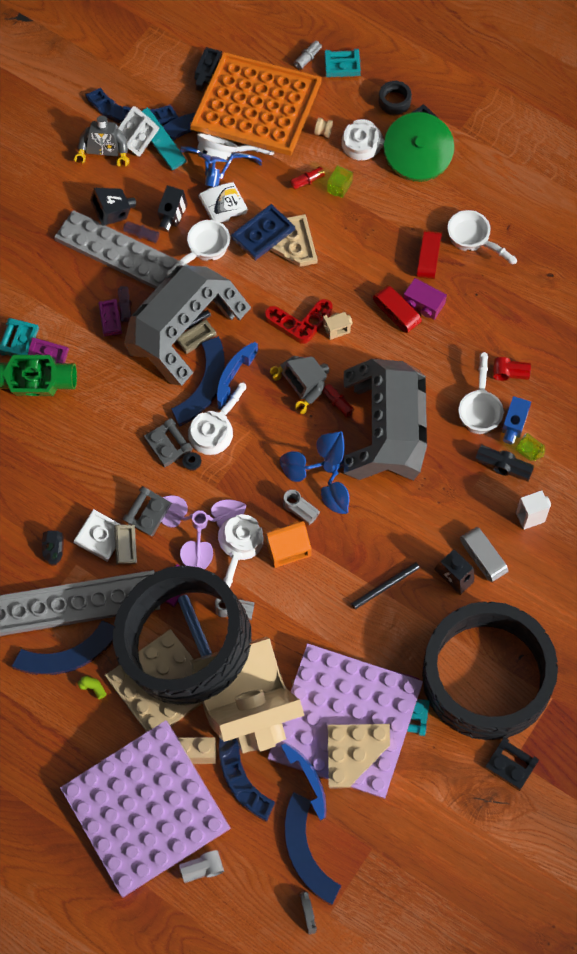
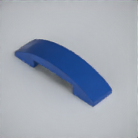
(244, 356)
(318, 803)

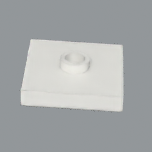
(97, 535)

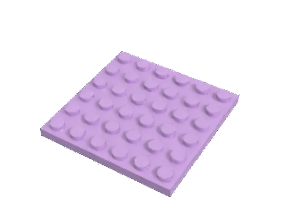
(347, 693)
(145, 808)

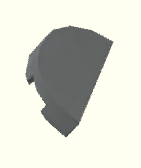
(308, 912)

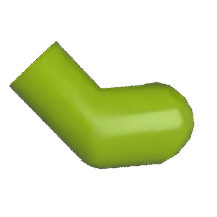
(92, 683)

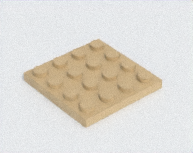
(161, 659)

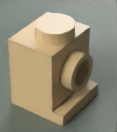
(337, 325)

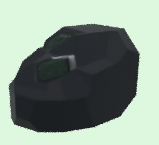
(52, 547)

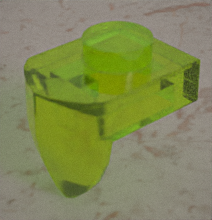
(531, 448)

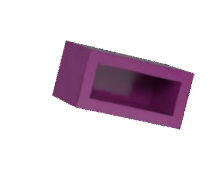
(425, 298)

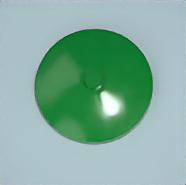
(418, 146)

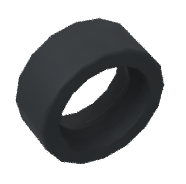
(397, 108)

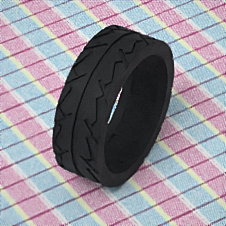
(145, 599)
(513, 621)

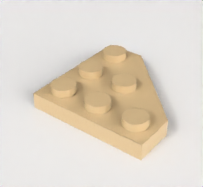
(298, 245)
(354, 750)

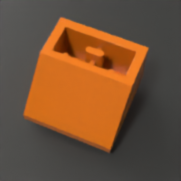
(288, 544)

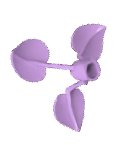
(192, 552)

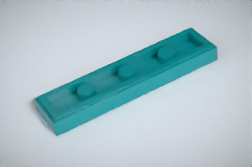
(165, 145)

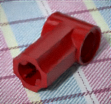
(507, 369)

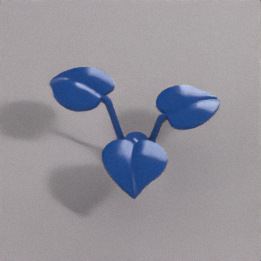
(212, 174)
(332, 449)

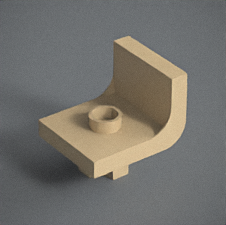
(253, 703)

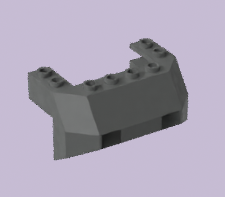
(172, 310)
(397, 418)

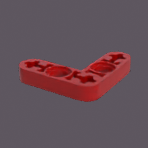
(298, 326)

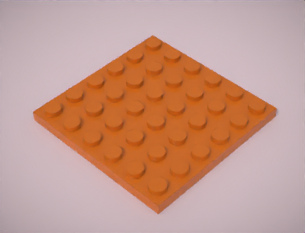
(256, 103)

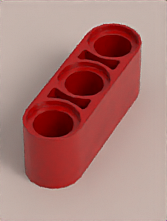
(429, 254)
(397, 309)

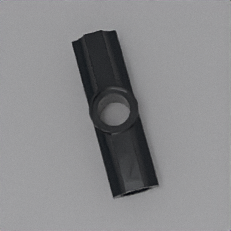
(504, 463)

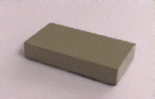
(196, 336)
(125, 544)

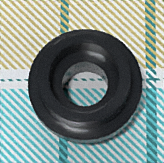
(191, 466)

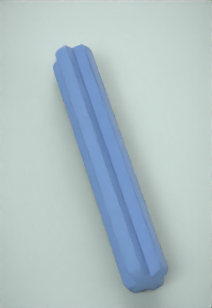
(194, 625)

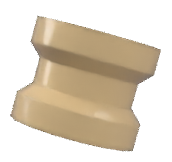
(323, 127)

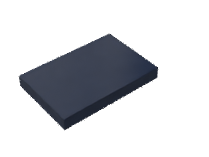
(263, 232)

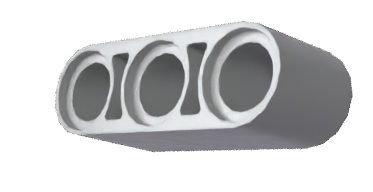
(484, 554)

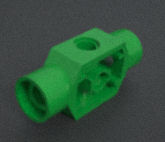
(37, 375)

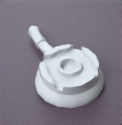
(362, 140)
(223, 148)
(471, 231)
(207, 241)
(481, 409)
(211, 430)
(240, 539)

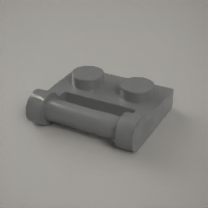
(162, 445)
(153, 513)

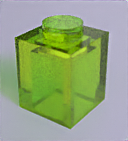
(339, 181)

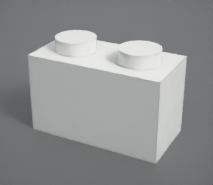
(533, 509)

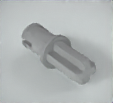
(307, 55)

